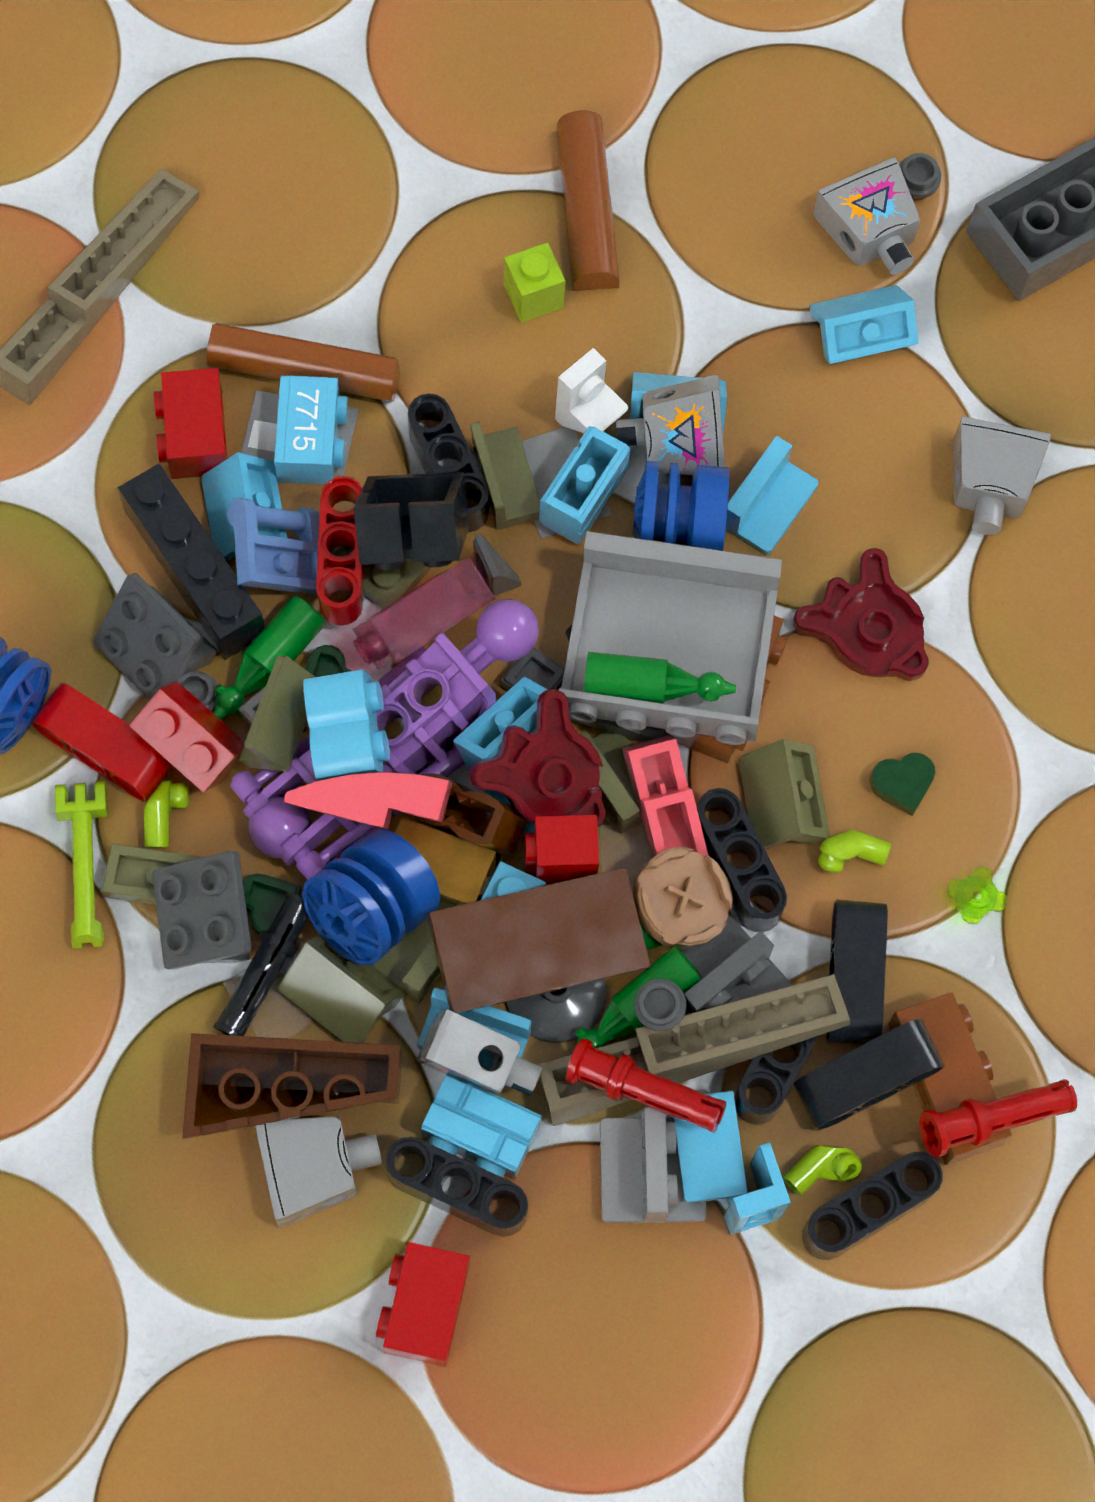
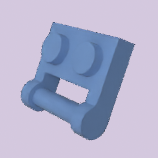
(272, 560)

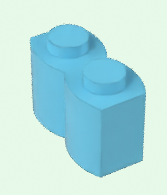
(344, 724)

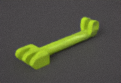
(81, 811)

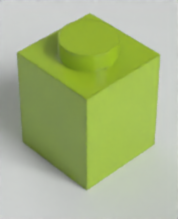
(534, 282)

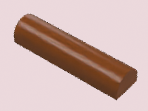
(587, 201)
(279, 355)

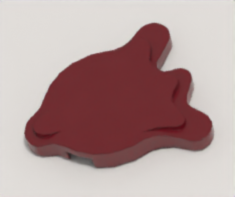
(869, 624)
(545, 769)

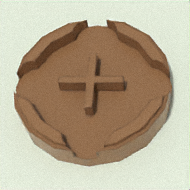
(682, 898)

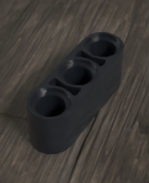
(447, 442)
(745, 883)
(859, 967)
(869, 1074)
(772, 1076)
(442, 1165)
(889, 1188)

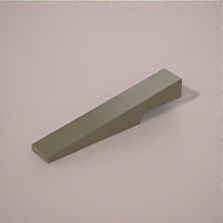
(92, 285)
(707, 1042)

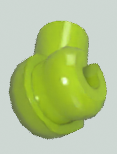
(157, 811)
(849, 845)
(823, 1163)

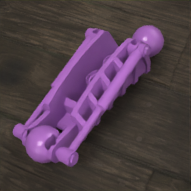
(284, 831)

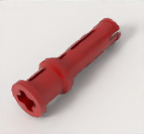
(623, 1079)
(978, 1120)

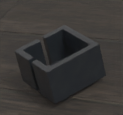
(411, 519)

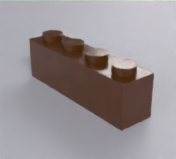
(270, 1080)

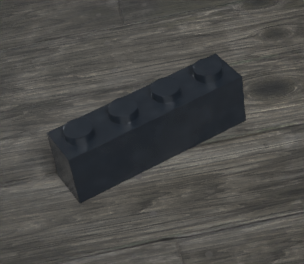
(191, 561)

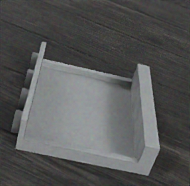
(676, 605)

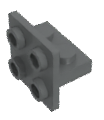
(150, 638)
(202, 911)
(732, 968)

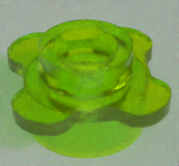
(975, 909)

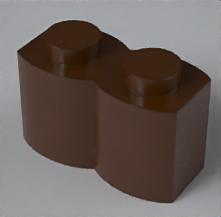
(480, 819)

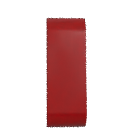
(337, 572)
(101, 741)

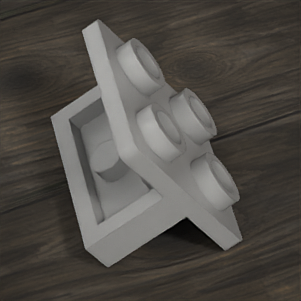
(643, 1172)

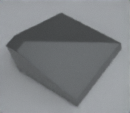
(493, 567)

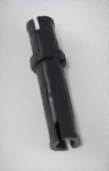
(264, 967)

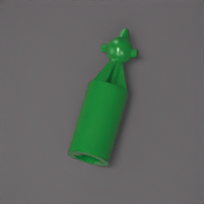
(283, 636)
(649, 679)
(621, 1016)

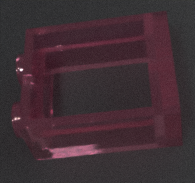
(422, 615)

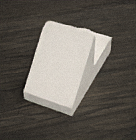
(584, 396)

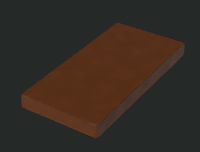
(538, 940)

